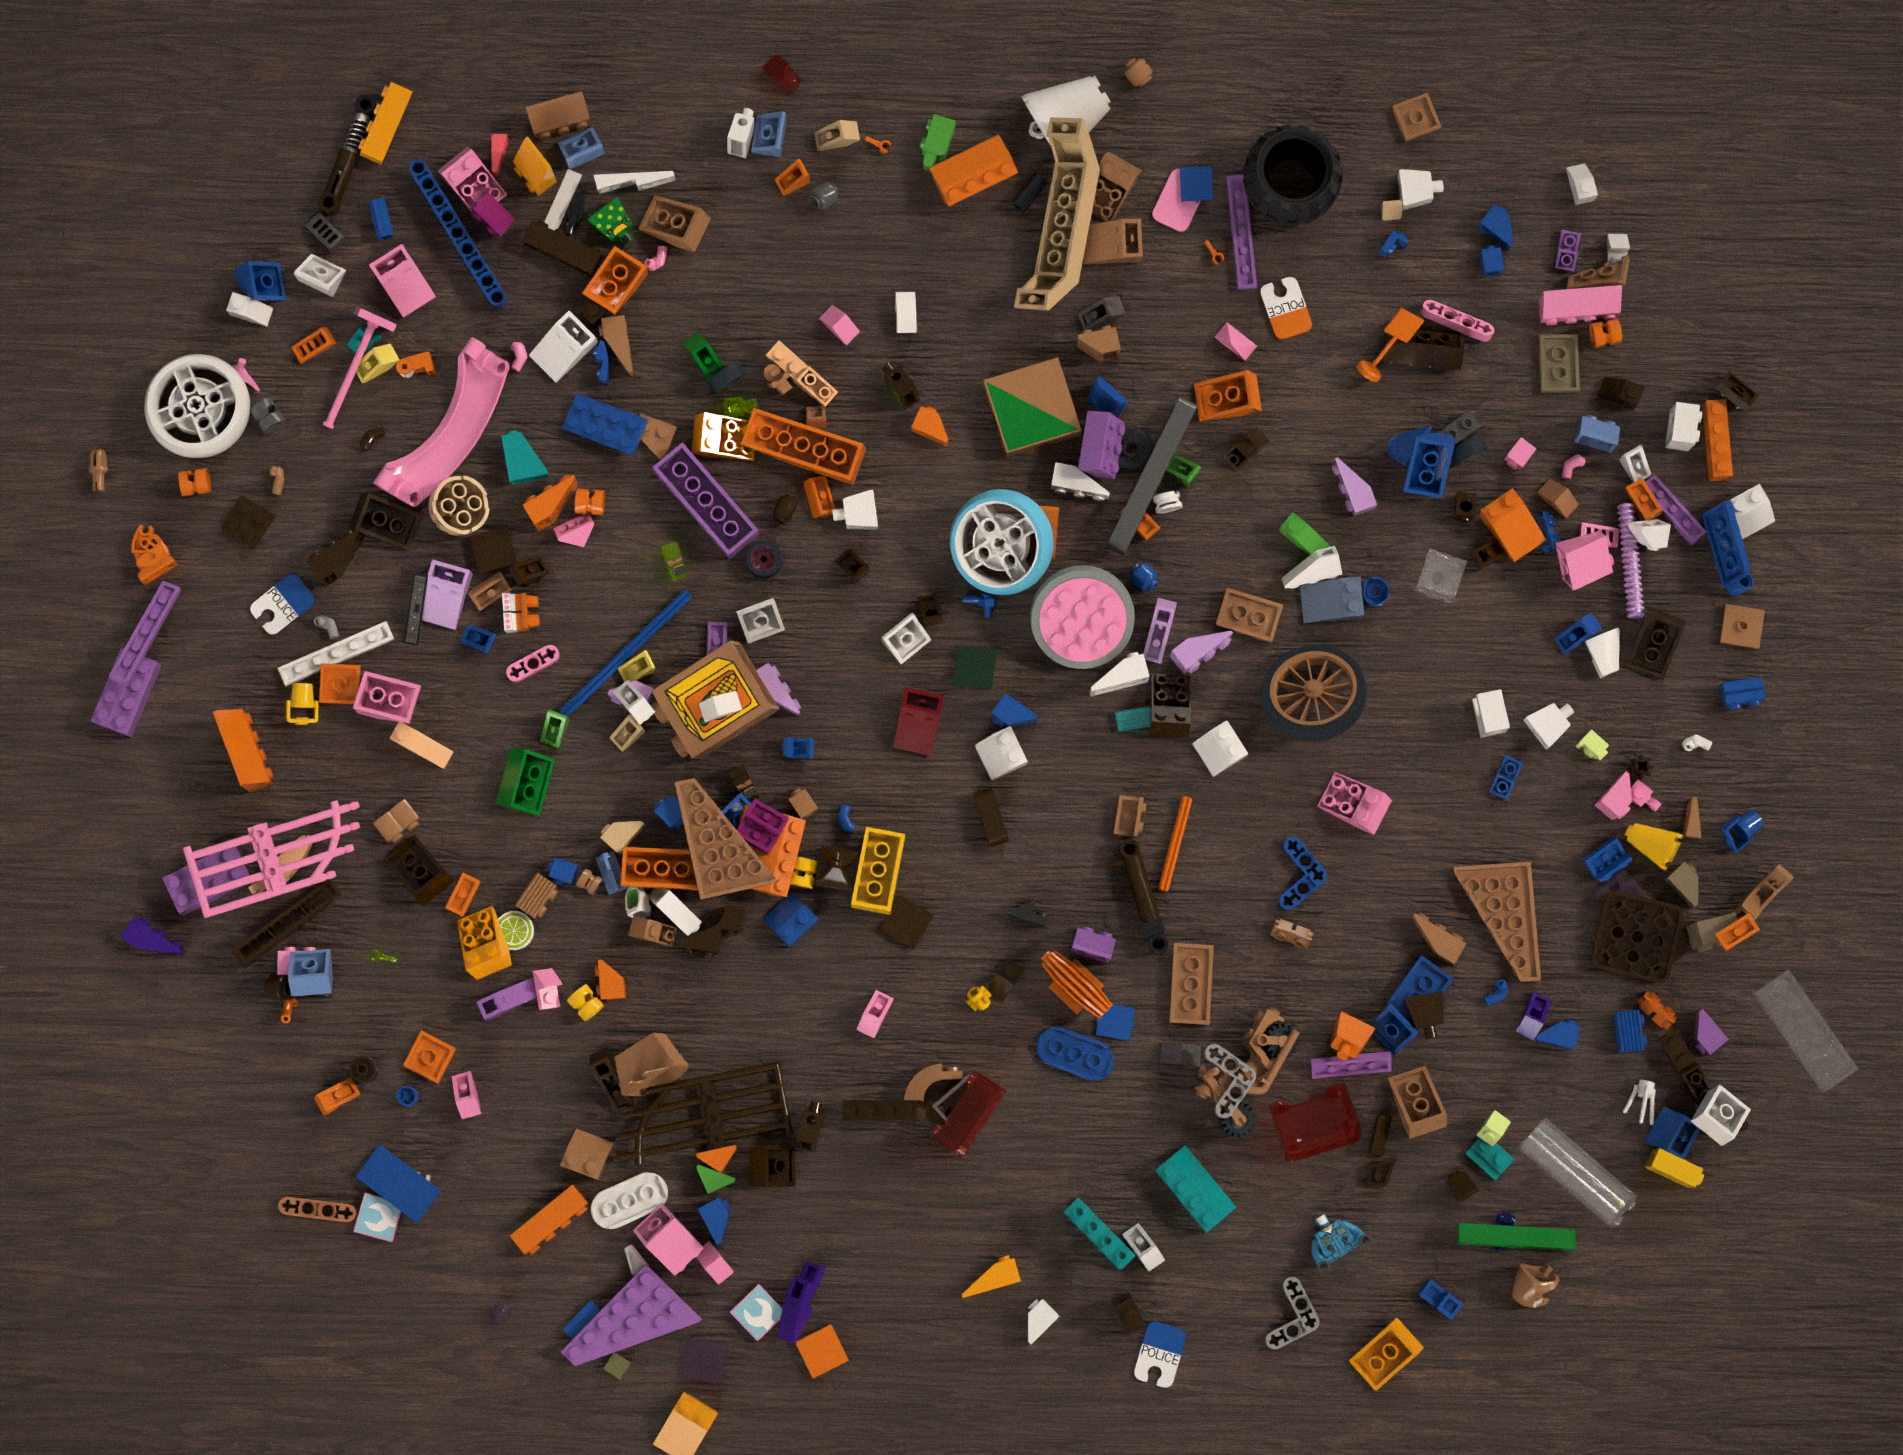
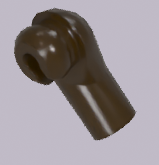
(368, 438)

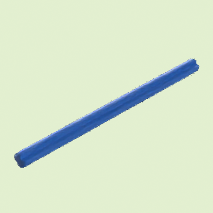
(625, 653)

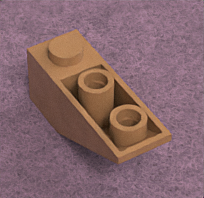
(1442, 943)

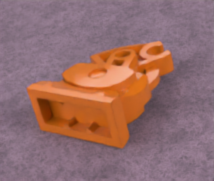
(150, 557)

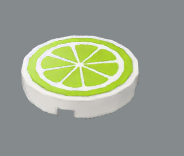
(516, 929)

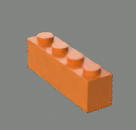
(1717, 440)
(550, 1219)

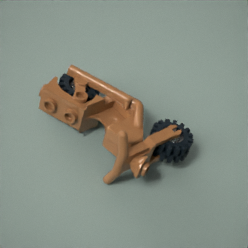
(1278, 1041)

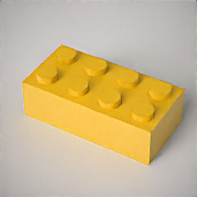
(878, 870)

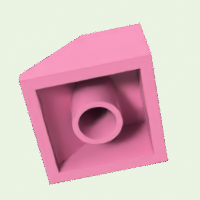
(1616, 798)

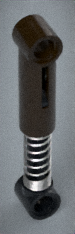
(346, 157)

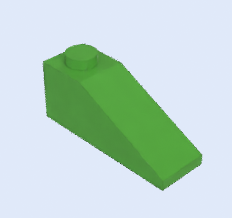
(1302, 535)

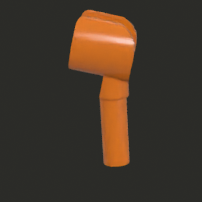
(879, 144)
(1213, 252)

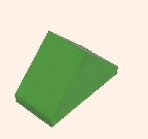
(1183, 470)
(554, 728)
(714, 1180)

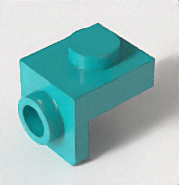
(357, 337)

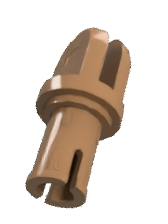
(98, 469)

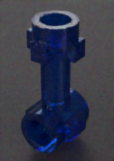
(1506, 1220)

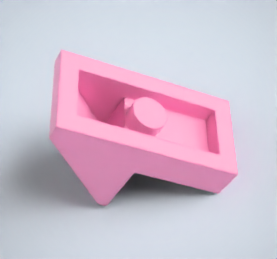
(546, 988)

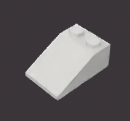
(1127, 673)

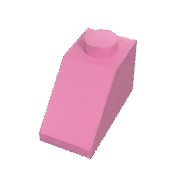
(875, 1014)
(466, 1095)

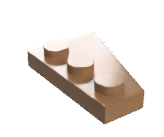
(1609, 275)

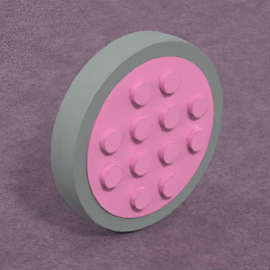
(1082, 617)

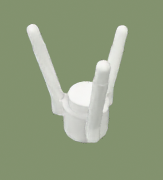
(1646, 1091)

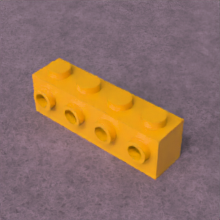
(386, 122)

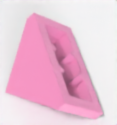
(1235, 341)
(575, 530)

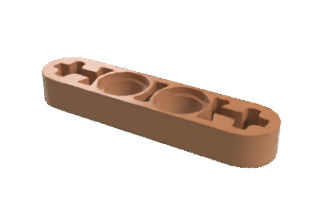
(317, 1209)

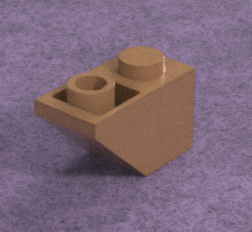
(652, 931)

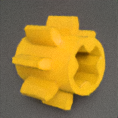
(978, 998)

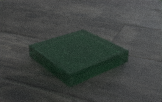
(974, 667)

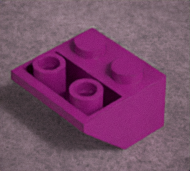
(492, 213)

